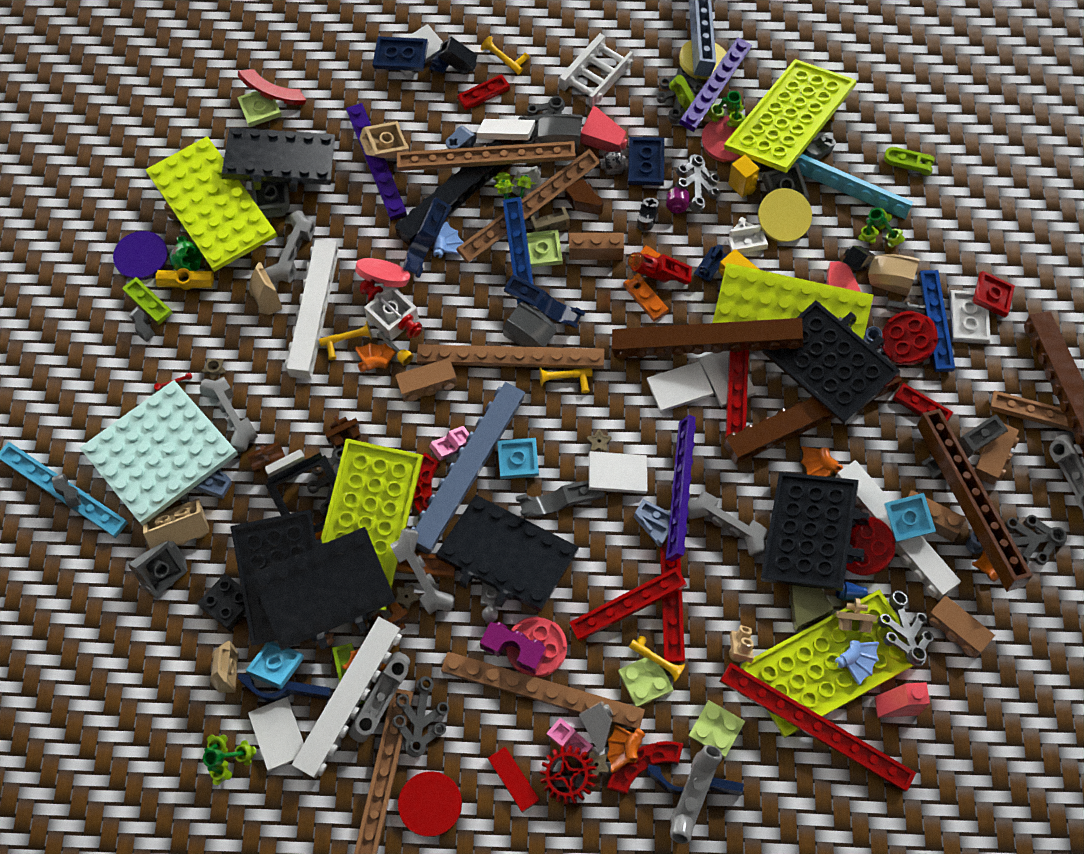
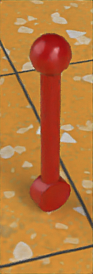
(158, 386)

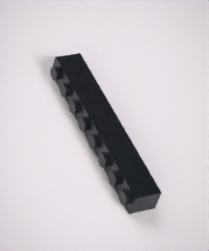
(453, 192)

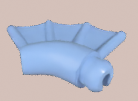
(447, 241)
(859, 659)

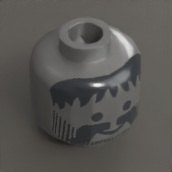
(613, 163)

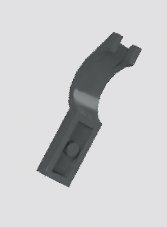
(973, 441)
(558, 500)

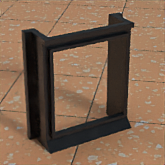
(294, 471)

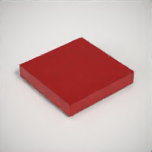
(993, 294)

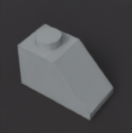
(598, 723)

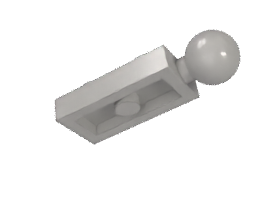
(488, 597)

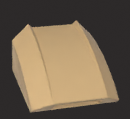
(383, 140)
(893, 272)
(264, 291)
(224, 668)

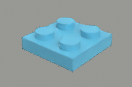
(518, 458)
(909, 517)
(274, 665)

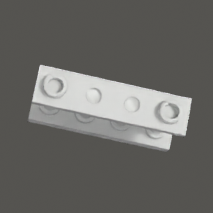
(588, 57)

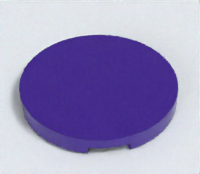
(140, 255)

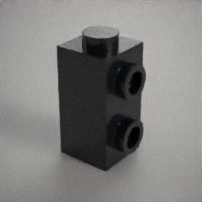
(457, 55)
(858, 258)

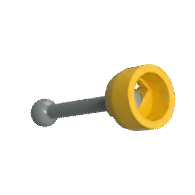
(404, 356)

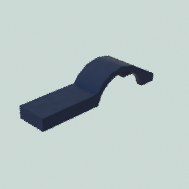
(426, 236)
(543, 302)
(290, 688)
(716, 785)

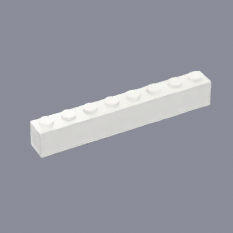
(312, 309)
(914, 552)
(347, 697)

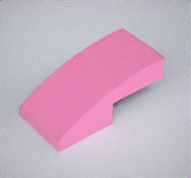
(450, 444)
(565, 735)

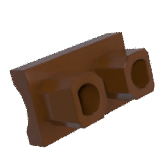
(341, 428)
(265, 456)
(398, 615)

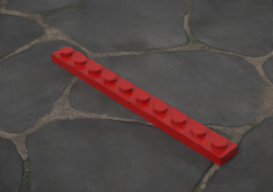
(818, 727)

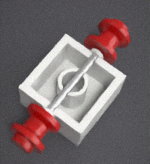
(390, 311)

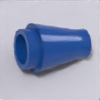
(851, 592)

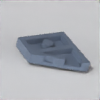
(215, 484)
(654, 521)

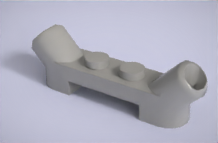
(302, 230)
(243, 430)
(1066, 456)
(753, 534)
(431, 599)
(380, 697)
(694, 793)

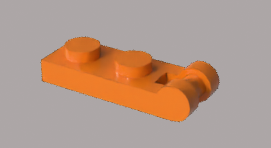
(646, 297)

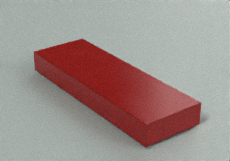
(483, 92)
(918, 402)
(513, 779)

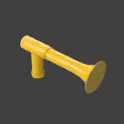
(515, 66)
(329, 340)
(575, 373)
(639, 647)

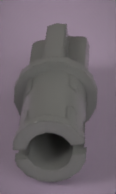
(898, 307)

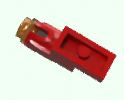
(660, 268)

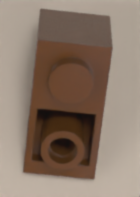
(583, 199)

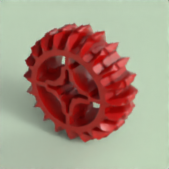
(566, 765)

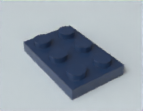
(400, 53)
(646, 161)

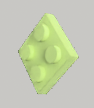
(258, 108)
(544, 248)
(645, 681)
(716, 728)

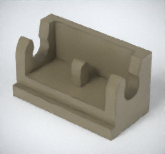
(556, 221)

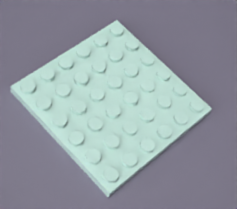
(158, 452)

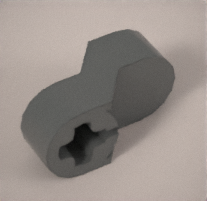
(820, 147)
(141, 324)
(70, 493)

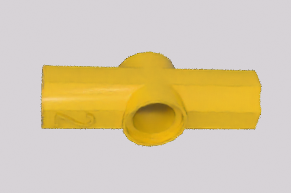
(196, 279)

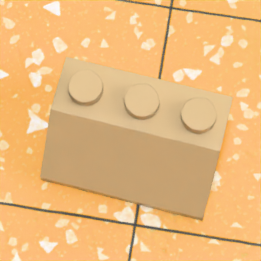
(177, 525)

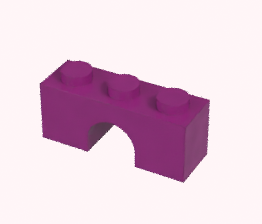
(499, 637)

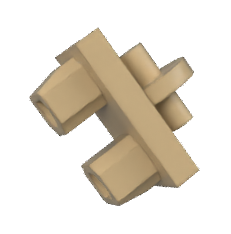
(865, 620)
(741, 645)

